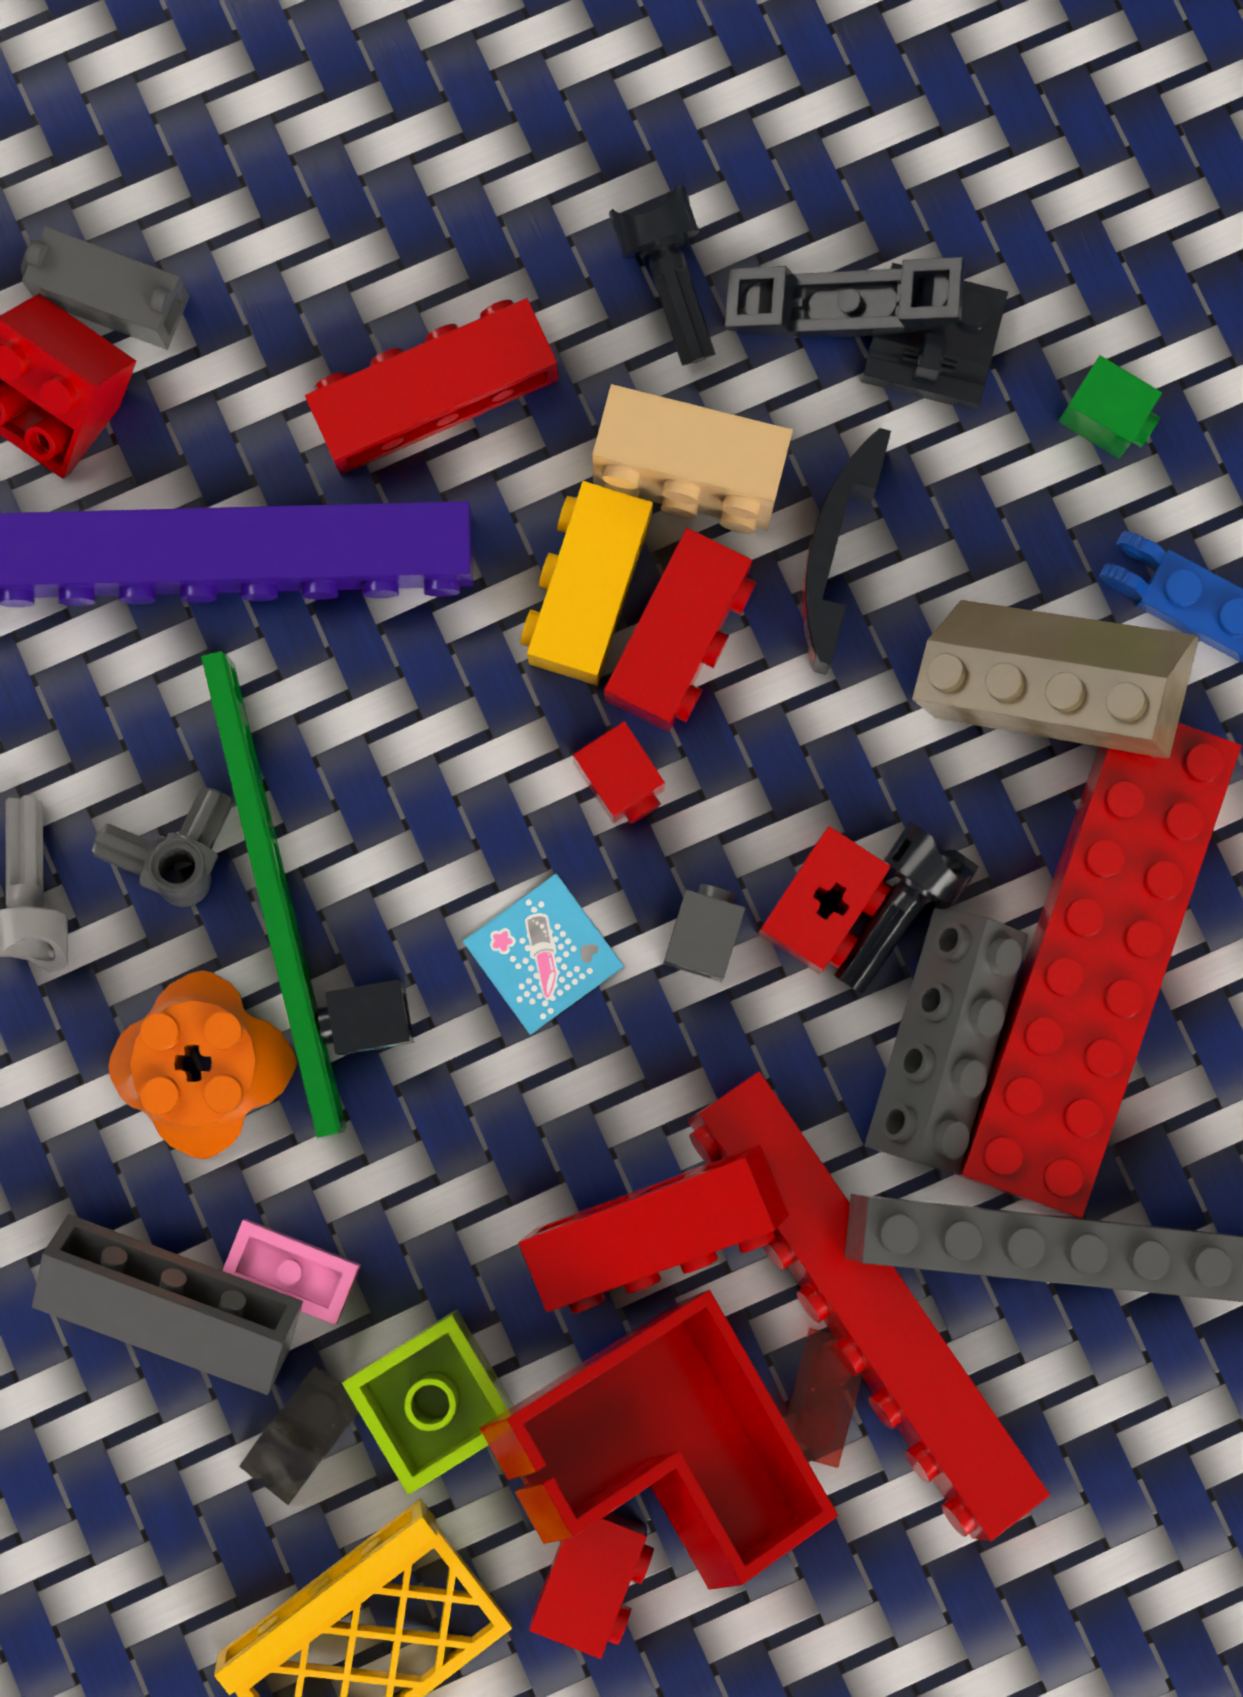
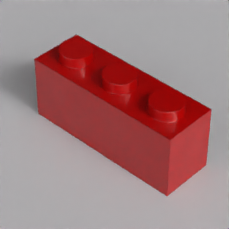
(680, 631)

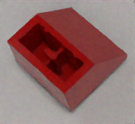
(57, 383)

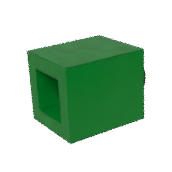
(1112, 408)

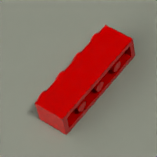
(432, 385)
(655, 1230)

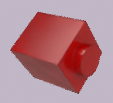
(620, 775)

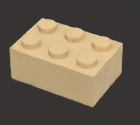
(690, 458)

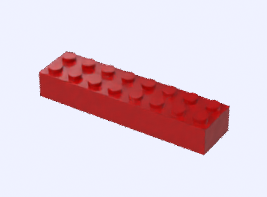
(1096, 969)

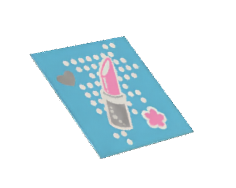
(543, 954)

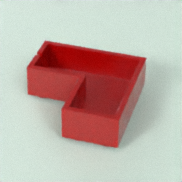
(670, 1413)

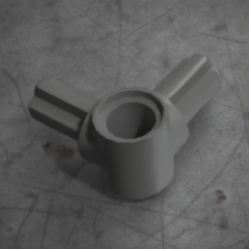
(154, 859)

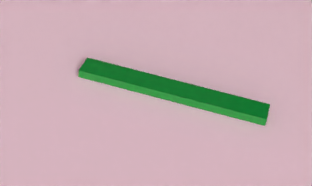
(274, 894)

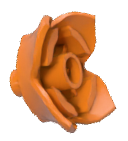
(247, 1068)

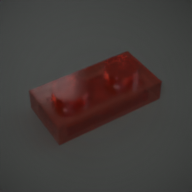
(821, 1400)

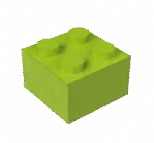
(429, 1400)

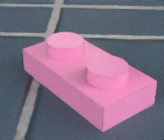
(293, 1269)

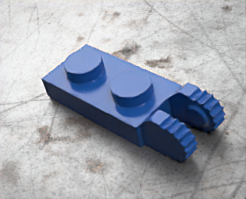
(1181, 594)

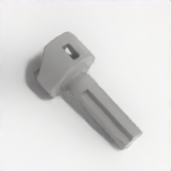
(25, 926)

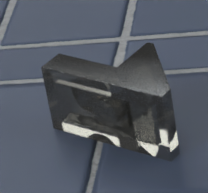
(300, 1435)

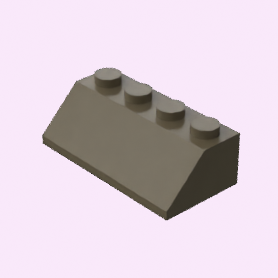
(1057, 677)

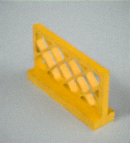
(342, 1590)

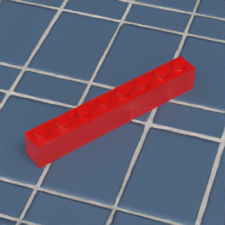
(876, 1323)

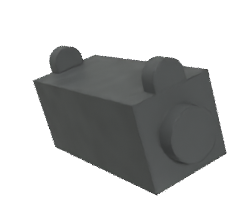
(105, 287)

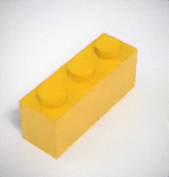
(587, 582)

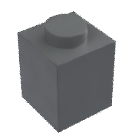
(705, 932)

